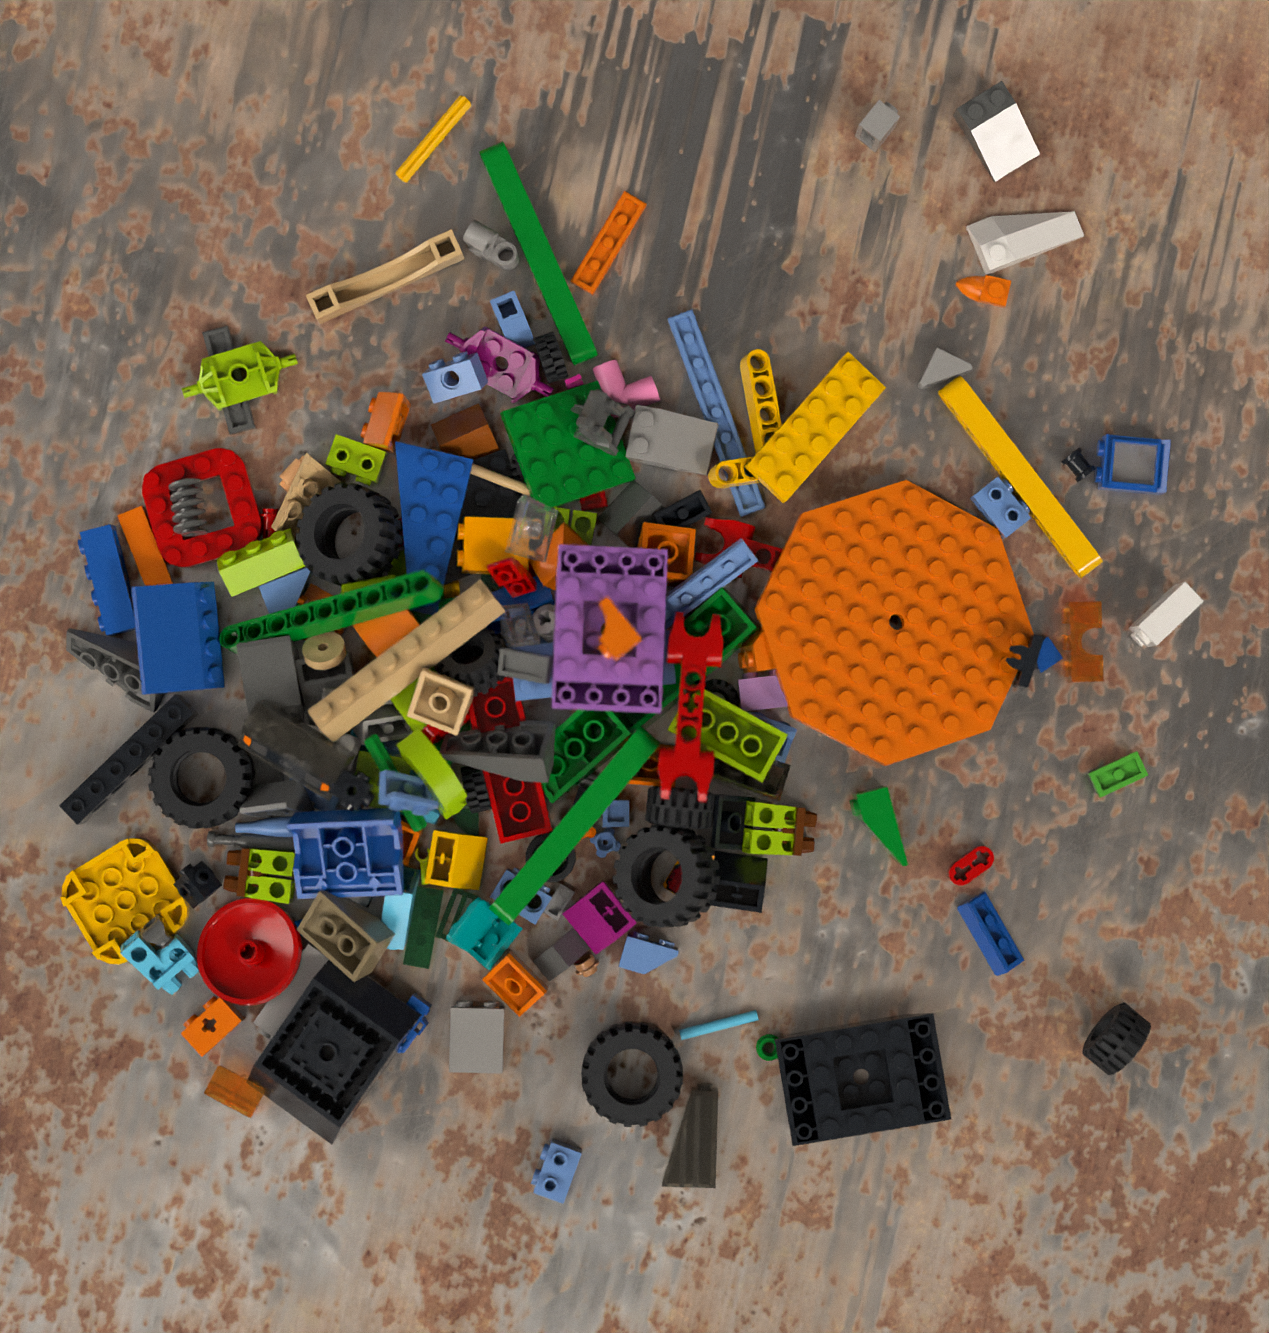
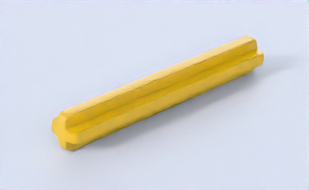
(433, 138)

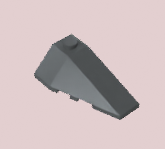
(114, 659)

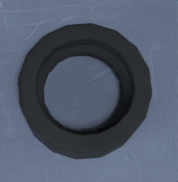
(565, 870)

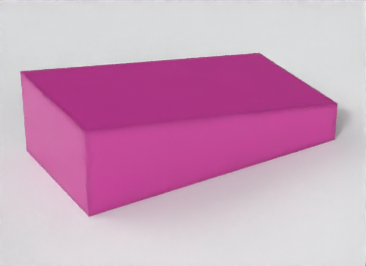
(574, 382)

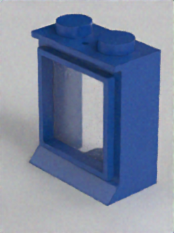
(1132, 464)

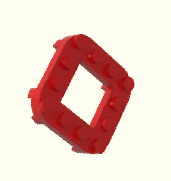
(239, 495)

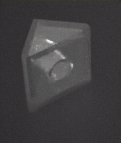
(531, 529)

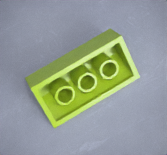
(734, 735)

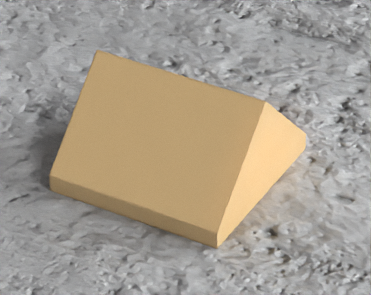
(440, 702)

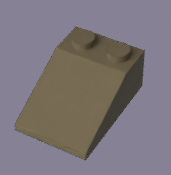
(345, 934)

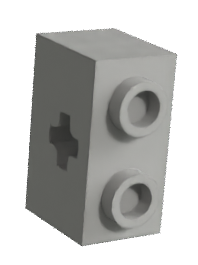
(877, 125)

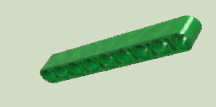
(538, 253)
(340, 606)
(574, 825)

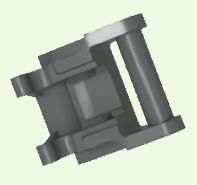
(593, 417)

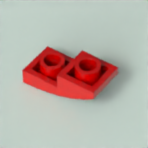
(513, 576)

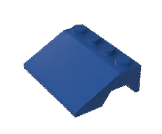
(178, 637)
(348, 852)

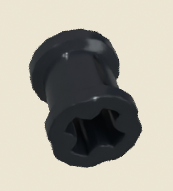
(1078, 464)

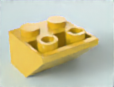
(456, 860)

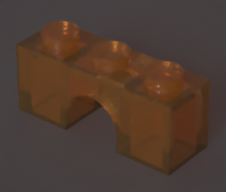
(1080, 664)

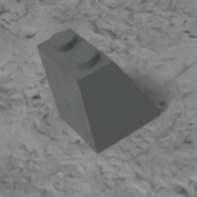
(271, 673)

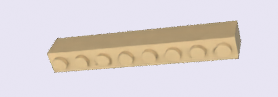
(405, 661)

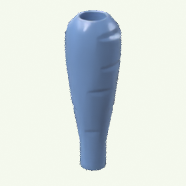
(269, 827)

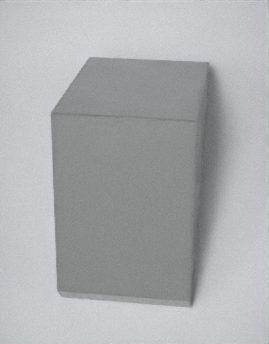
(942, 368)

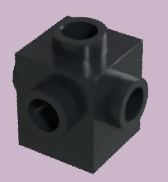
(344, 790)
(197, 883)

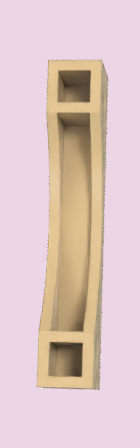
(414, 265)

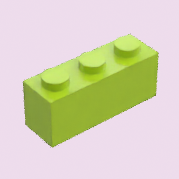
(260, 562)

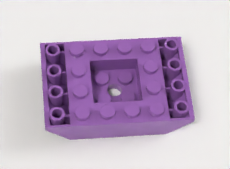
(637, 587)

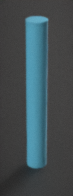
(717, 1025)

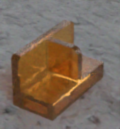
(235, 1091)

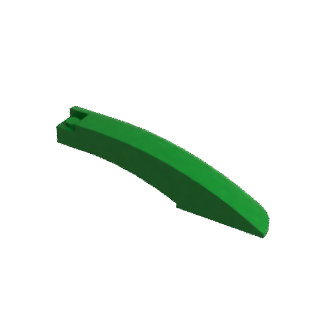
(596, 735)

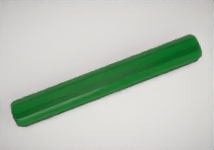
(384, 762)

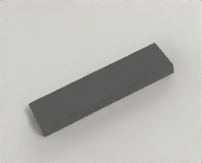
(238, 416)

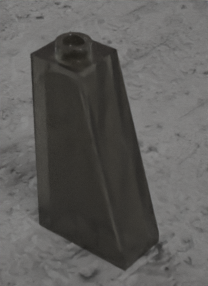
(695, 1143)

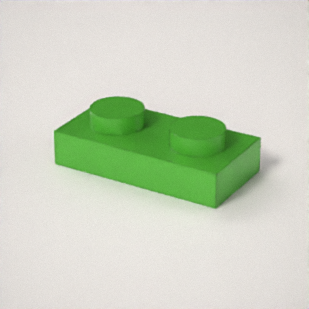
(1117, 774)

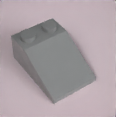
(671, 440)

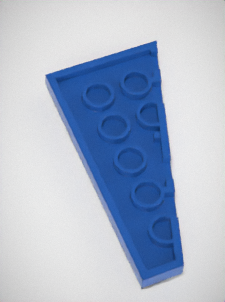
(431, 507)

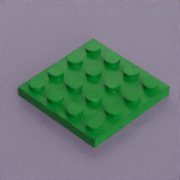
(555, 462)

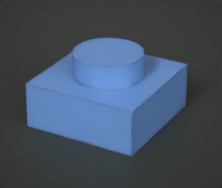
(617, 814)

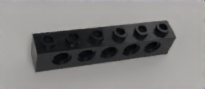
(127, 760)

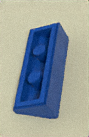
(990, 934)

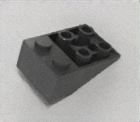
(313, 681)

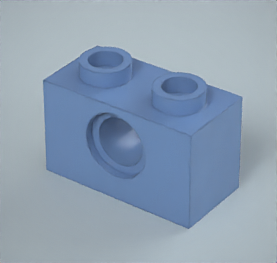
(444, 387)

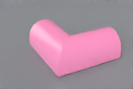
(613, 384)

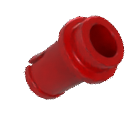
(268, 517)

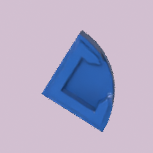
(1048, 655)

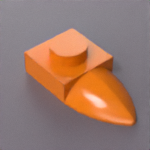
(985, 289)

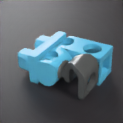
(161, 964)

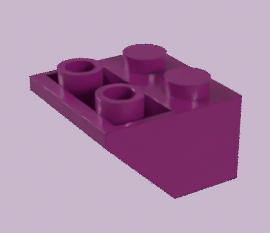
(599, 917)

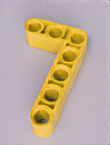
(759, 427)

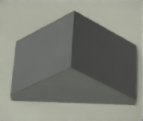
(561, 954)

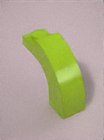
(434, 773)

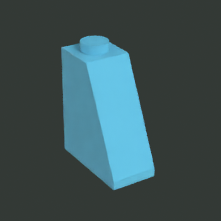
(399, 909)

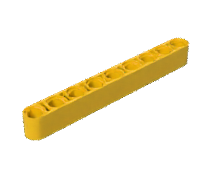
(1021, 476)

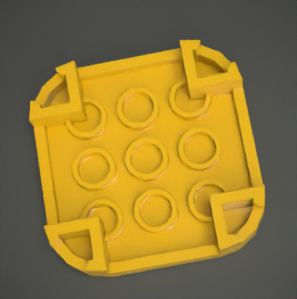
(121, 894)

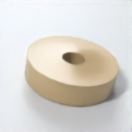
(324, 651)

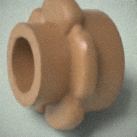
(586, 965)

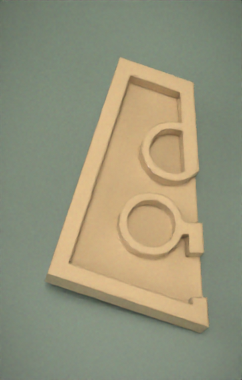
(307, 482)

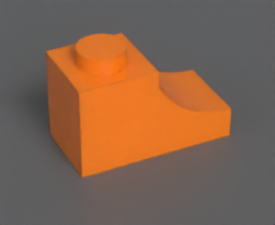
(618, 634)

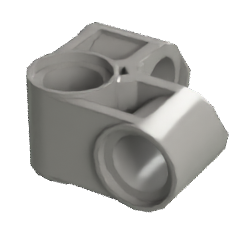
(489, 245)

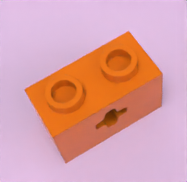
(205, 1039)

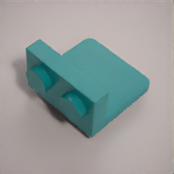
(483, 933)

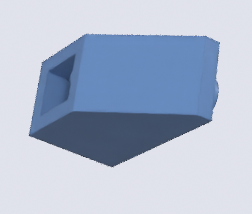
(512, 319)
(285, 591)
(645, 955)

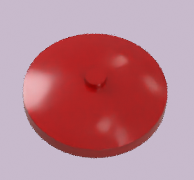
(249, 951)

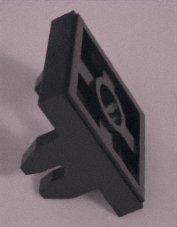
(1027, 662)

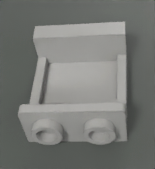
(476, 1037)

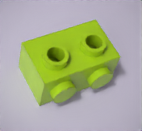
(356, 459)

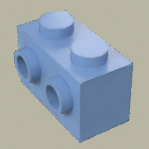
(1001, 507)
(557, 1170)

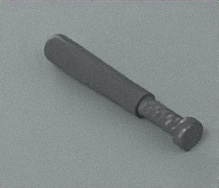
(251, 841)

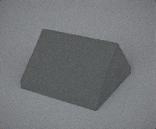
(629, 511)
(276, 800)

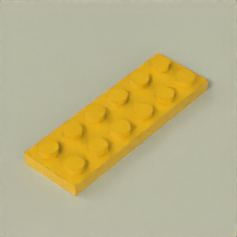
(815, 427)

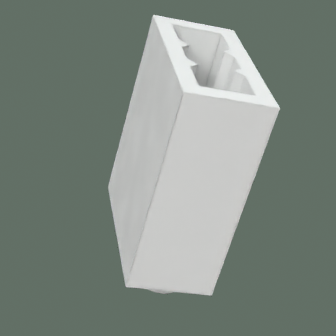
(1165, 615)

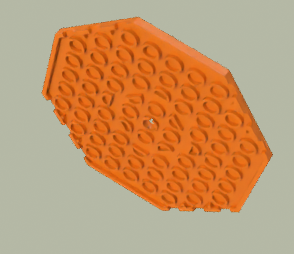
(832, 634)

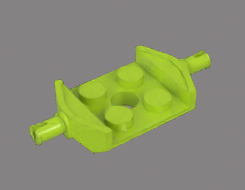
(261, 379)

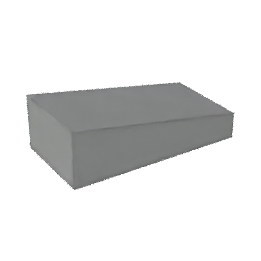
(558, 902)

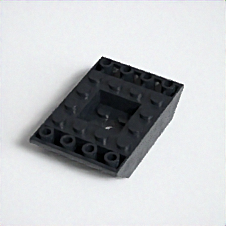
(363, 1028)
(901, 1088)

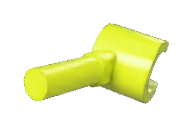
(423, 865)

